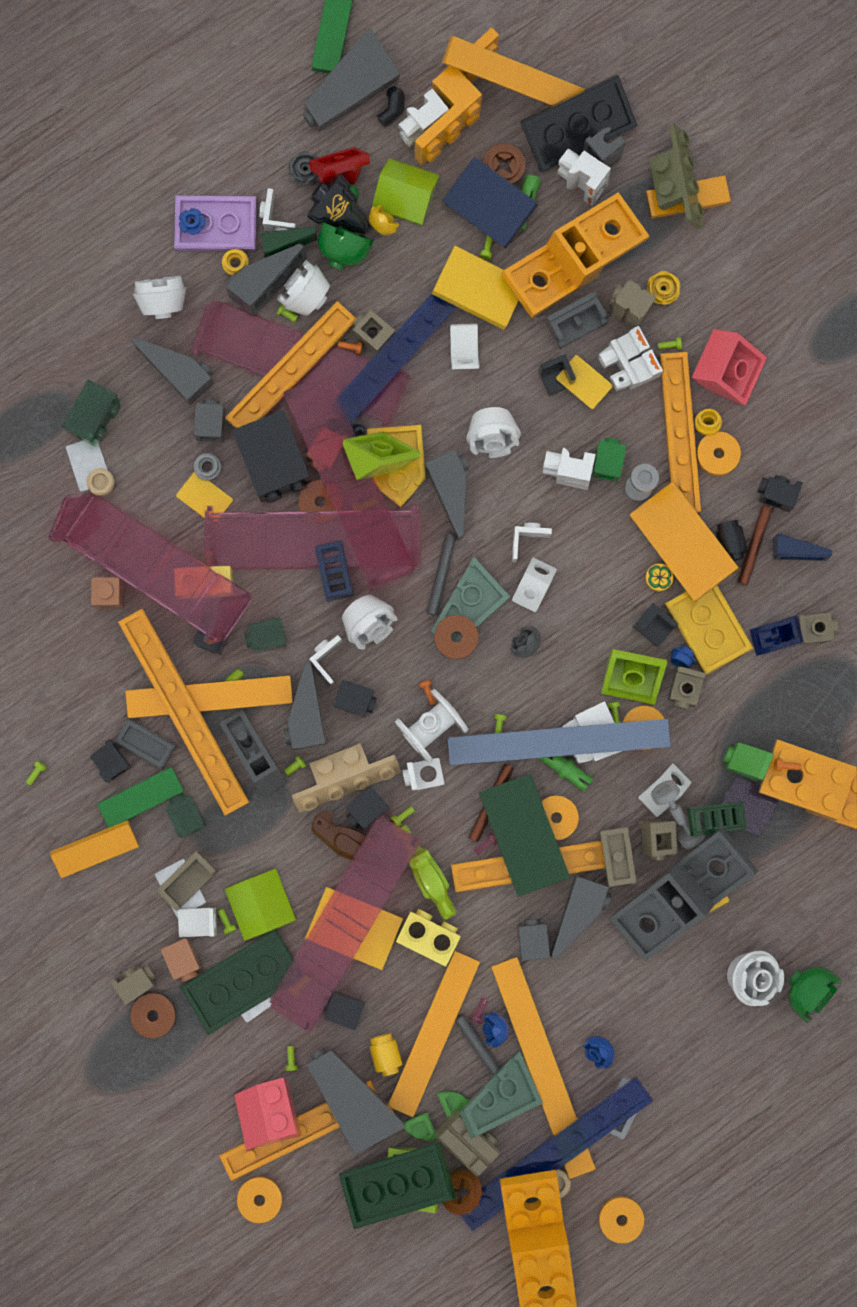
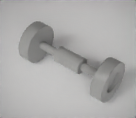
(641, 482)
(666, 793)

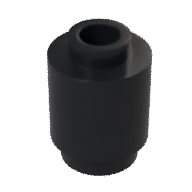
(732, 539)

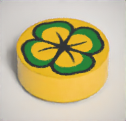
(659, 577)

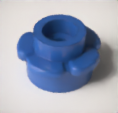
(194, 228)
(682, 657)

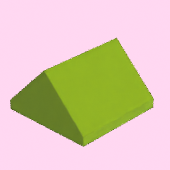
(405, 191)
(378, 454)
(633, 676)
(260, 904)

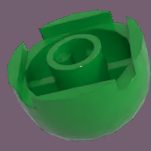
(343, 246)
(811, 990)

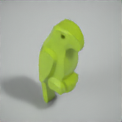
(431, 881)

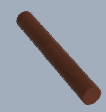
(754, 545)
(482, 819)

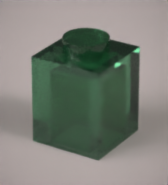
(265, 635)
(185, 815)

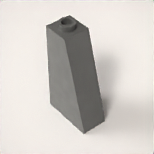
(352, 82)
(355, 1105)

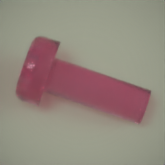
(491, 839)
(477, 1016)

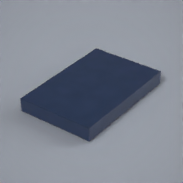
(490, 202)

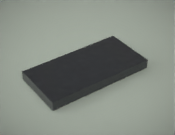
(577, 118)

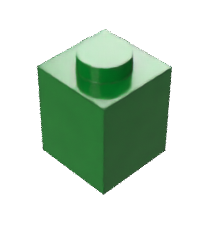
(609, 459)

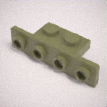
(675, 178)

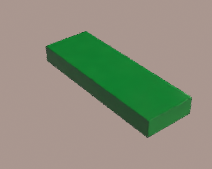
(331, 35)
(141, 797)

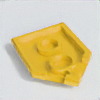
(404, 482)

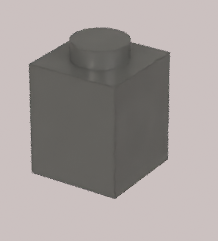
(209, 421)
(533, 940)

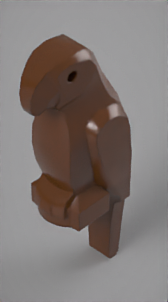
(340, 839)

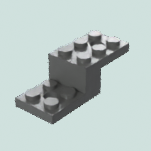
(683, 894)

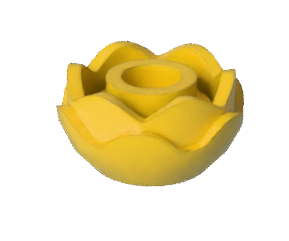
(382, 221)
(666, 280)

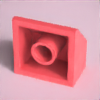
(729, 366)
(267, 1114)

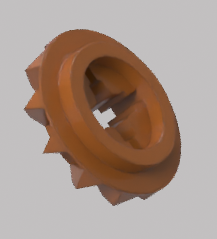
(505, 153)
(469, 1202)

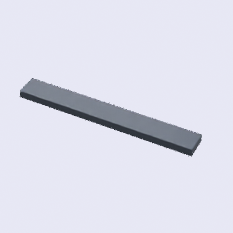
(559, 741)

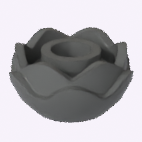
(296, 168)
(526, 643)

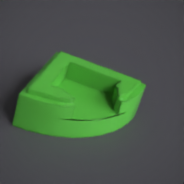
(452, 1101)
(421, 1127)

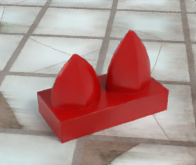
(347, 162)

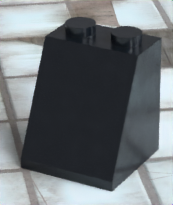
(272, 457)

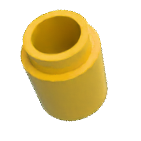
(385, 1054)

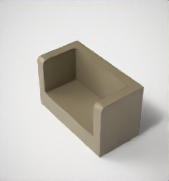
(617, 856)
(186, 880)

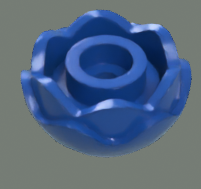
(495, 1029)
(599, 1051)

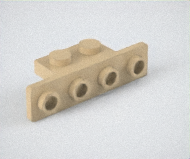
(342, 775)

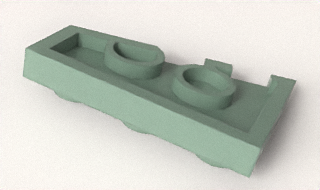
(475, 597)
(501, 1098)

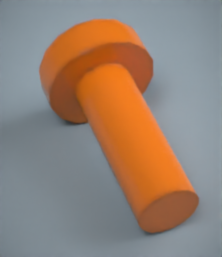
(356, 347)
(425, 685)
(779, 765)

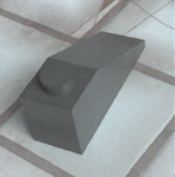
(262, 279)
(178, 369)
(449, 482)
(305, 716)
(253, 753)
(581, 909)

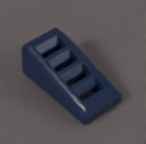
(793, 549)
(338, 594)

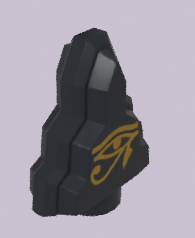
(337, 206)

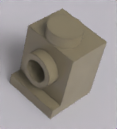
(372, 321)
(808, 631)
(681, 677)
(666, 837)
(134, 983)

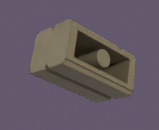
(631, 304)
(473, 1152)

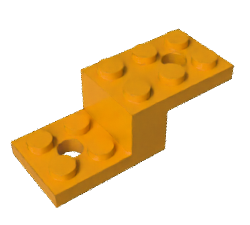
(463, 102)
(575, 255)
(825, 787)
(538, 1240)

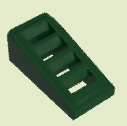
(281, 240)
(733, 817)

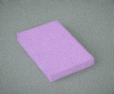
(228, 223)

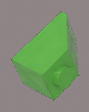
(747, 761)

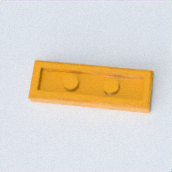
(711, 193)
(94, 849)

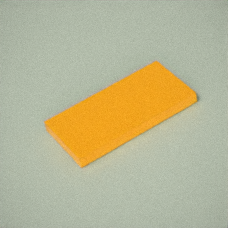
(684, 541)

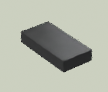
(145, 743)

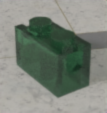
(92, 413)

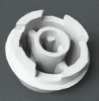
(305, 290)
(160, 296)
(493, 432)
(368, 621)
(755, 977)

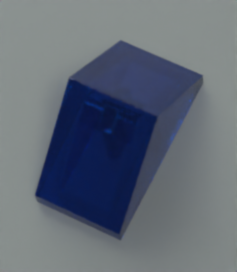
(776, 636)

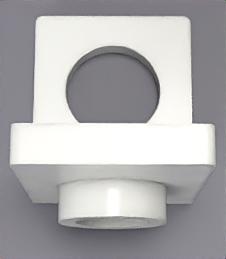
(266, 211)
(464, 346)
(528, 530)
(533, 585)
(321, 651)
(413, 778)
(646, 797)
(197, 922)

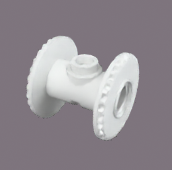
(431, 725)

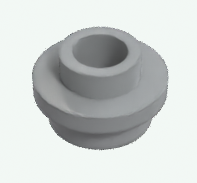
(203, 459)

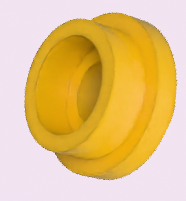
(234, 254)
(711, 416)

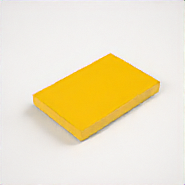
(476, 288)
(709, 628)
(379, 939)

